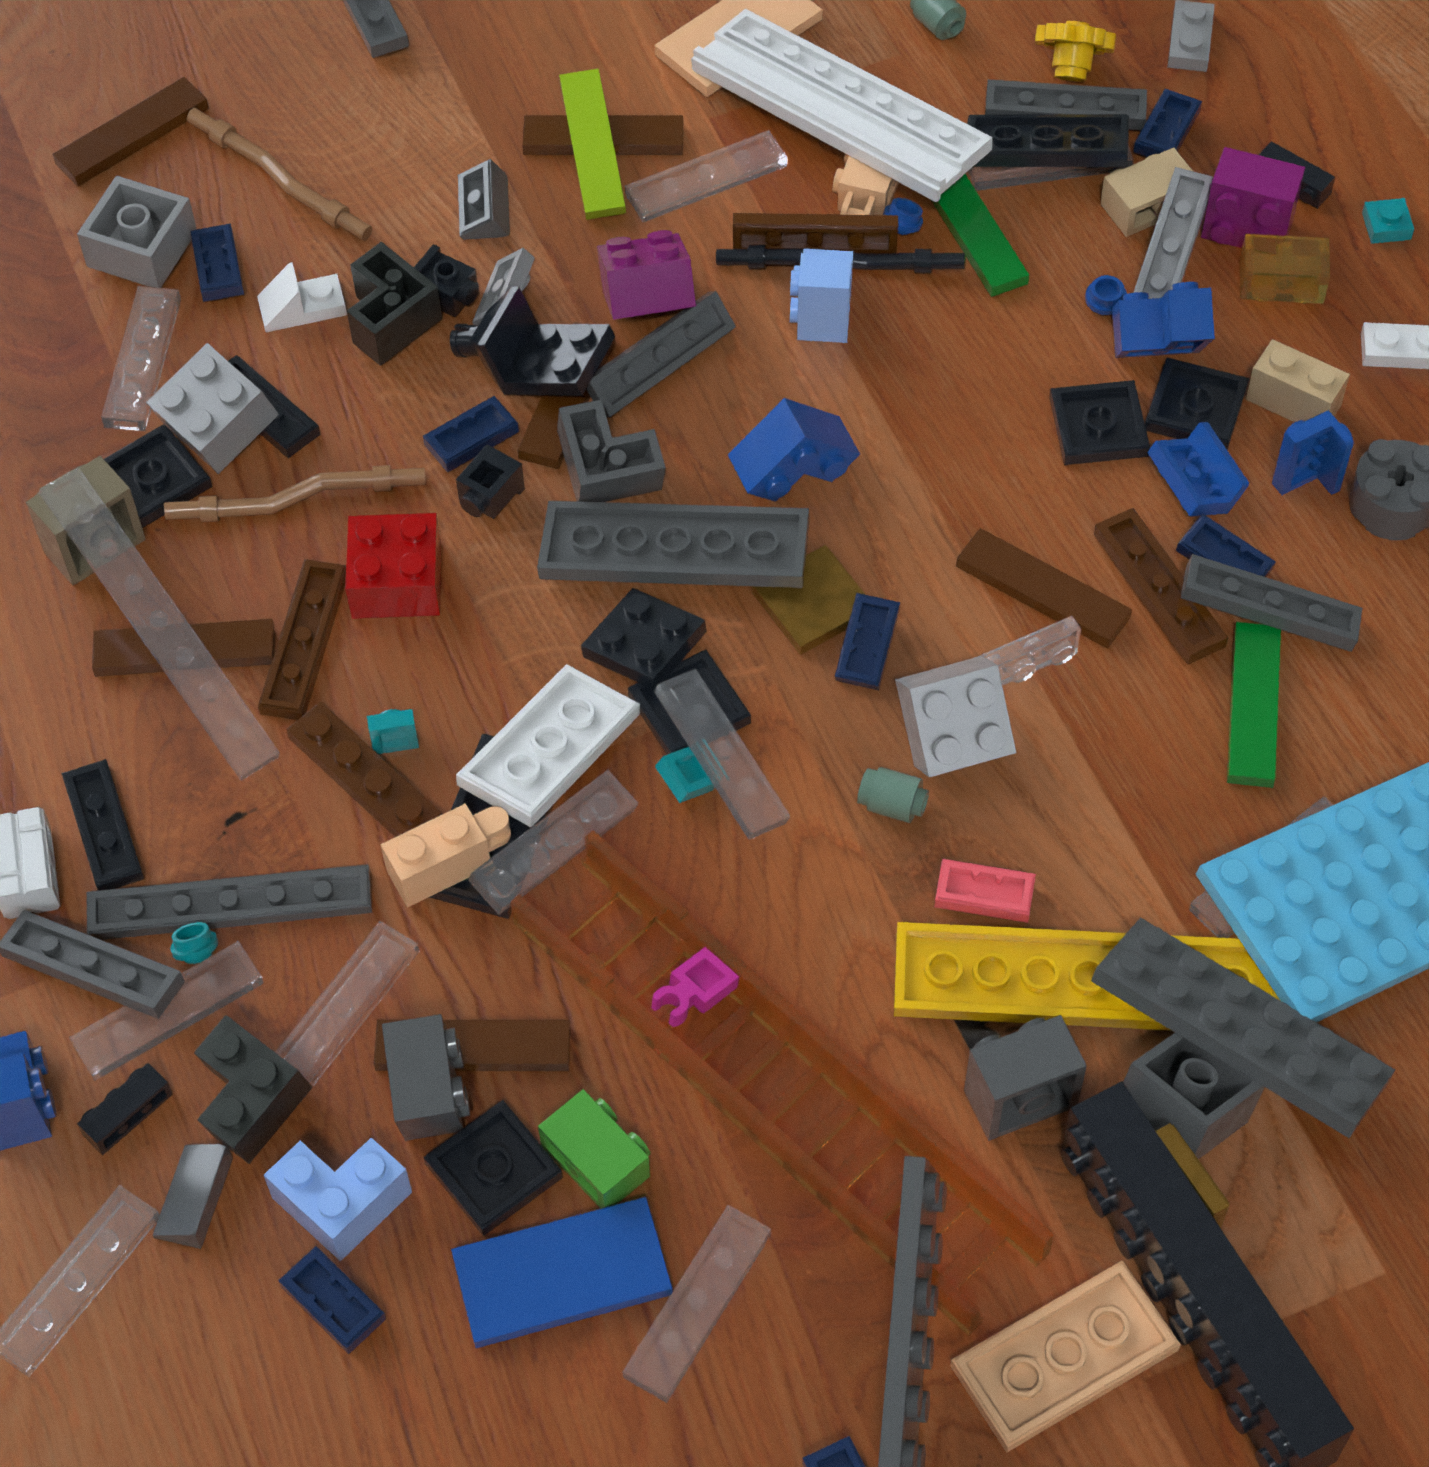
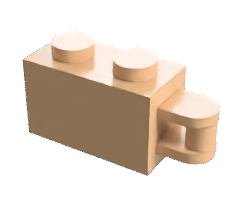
(862, 189)
(443, 851)

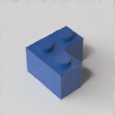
(1165, 325)
(789, 444)
(23, 1095)

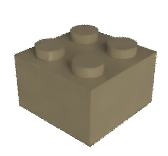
(56, 541)

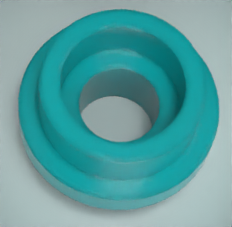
(193, 943)

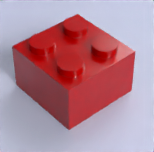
(393, 565)

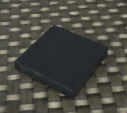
(1195, 395)
(1099, 422)
(158, 472)
(660, 721)
(493, 1167)

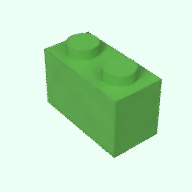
(595, 1149)

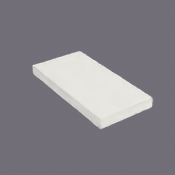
(548, 745)

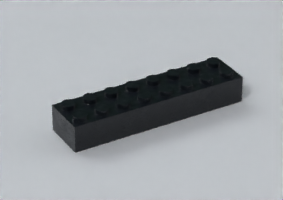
(1202, 1284)

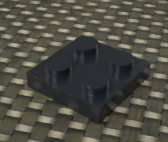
(643, 638)

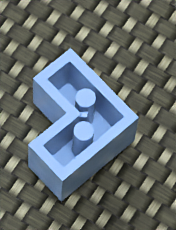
(823, 295)
(341, 1204)

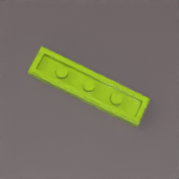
(592, 144)

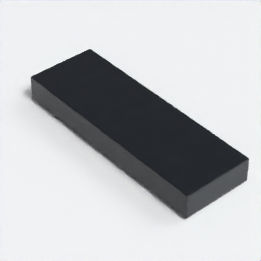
(292, 427)
(102, 826)

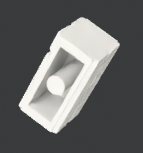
(27, 864)

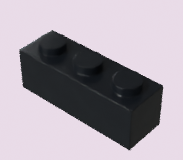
(1316, 183)
(124, 1108)

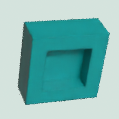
(1388, 220)
(393, 731)
(684, 775)

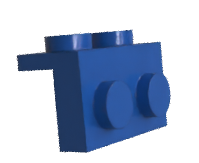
(1312, 452)
(1200, 472)

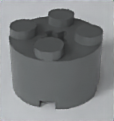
(1392, 489)

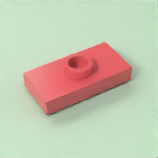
(985, 890)

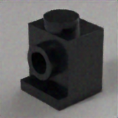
(454, 279)
(489, 483)

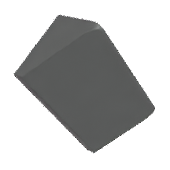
(483, 202)
(193, 1194)

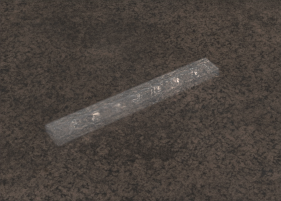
(159, 623)

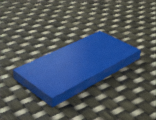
(561, 1272)

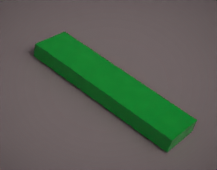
(981, 238)
(1254, 705)

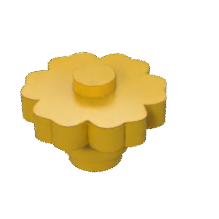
(1074, 47)

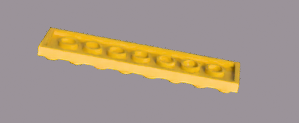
(1027, 974)

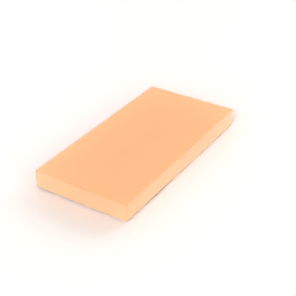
(678, 47)
(1064, 1356)

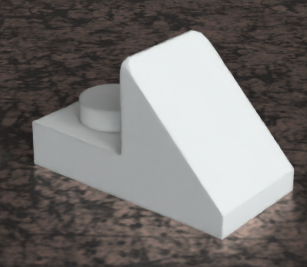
(294, 303)

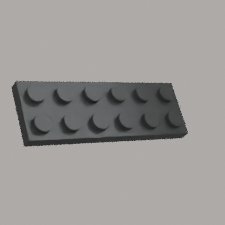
(674, 544)
(1244, 1026)
(912, 1303)

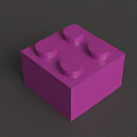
(1251, 197)
(646, 274)

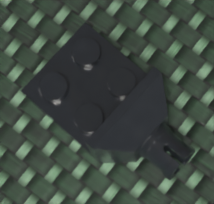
(531, 355)

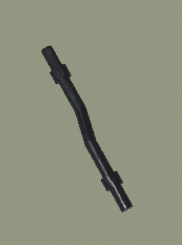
(921, 261)

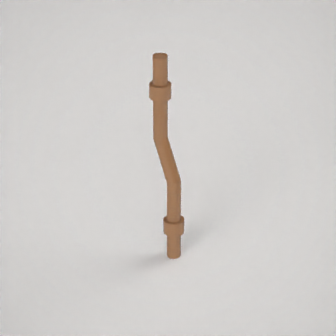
(331, 211)
(210, 508)

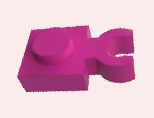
(697, 982)

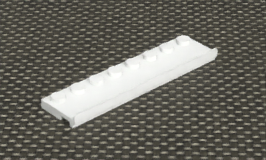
(841, 104)

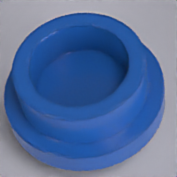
(908, 214)
(1104, 294)

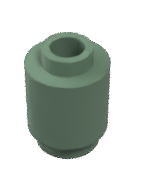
(941, 17)
(893, 794)

